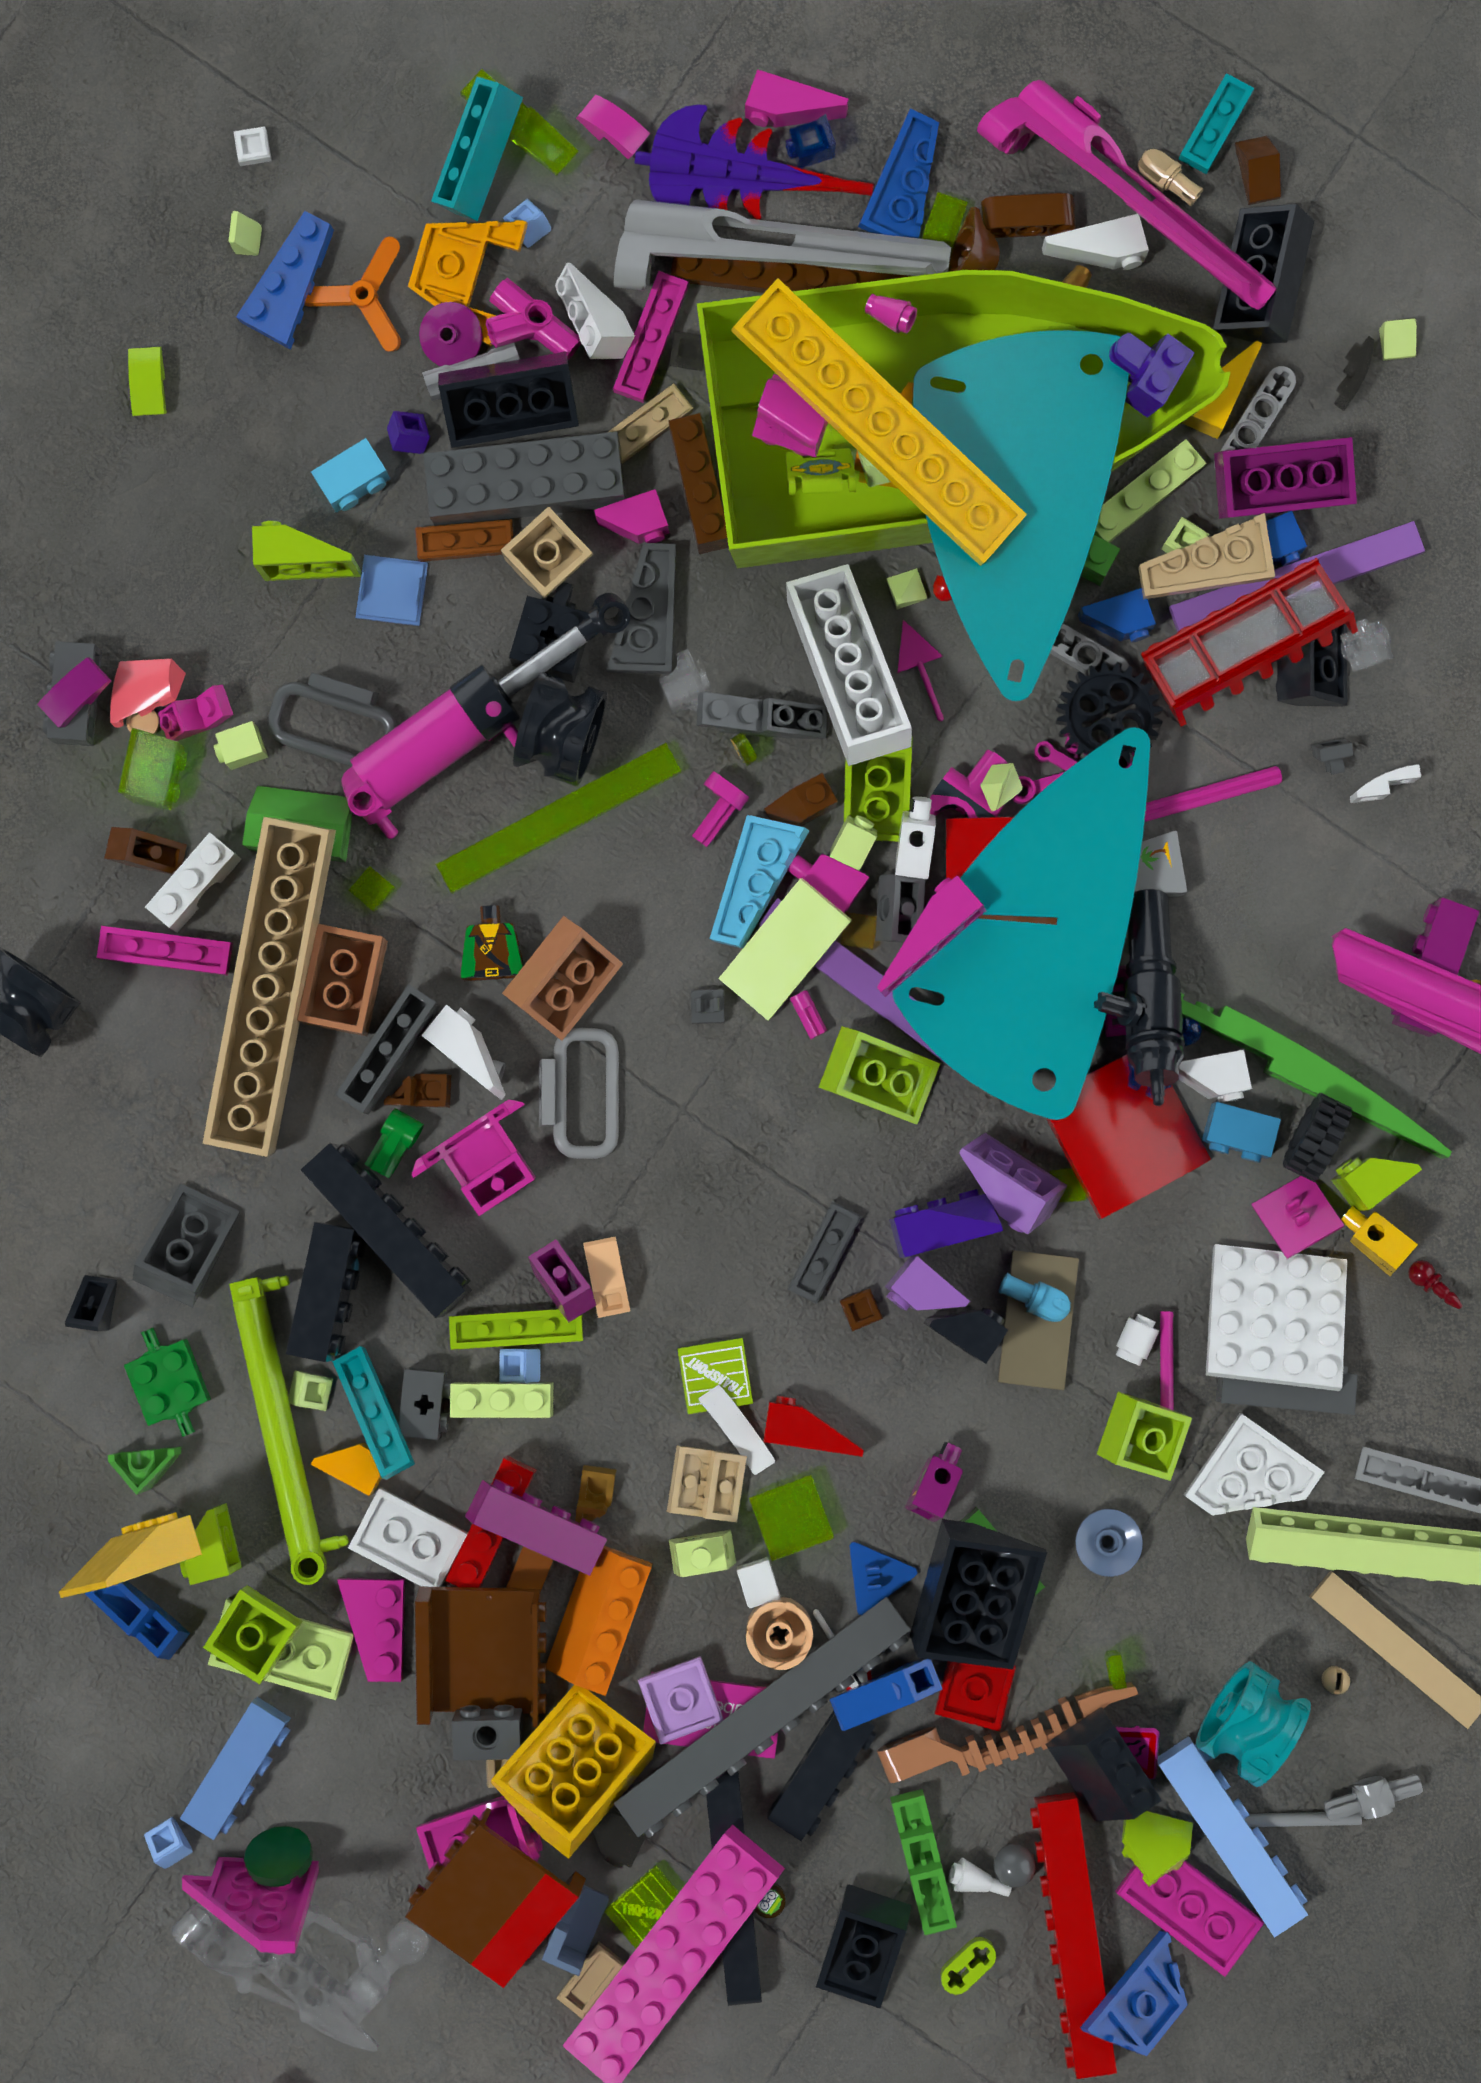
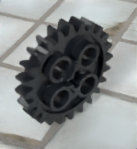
(1097, 689)

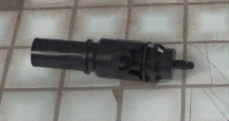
(1151, 996)

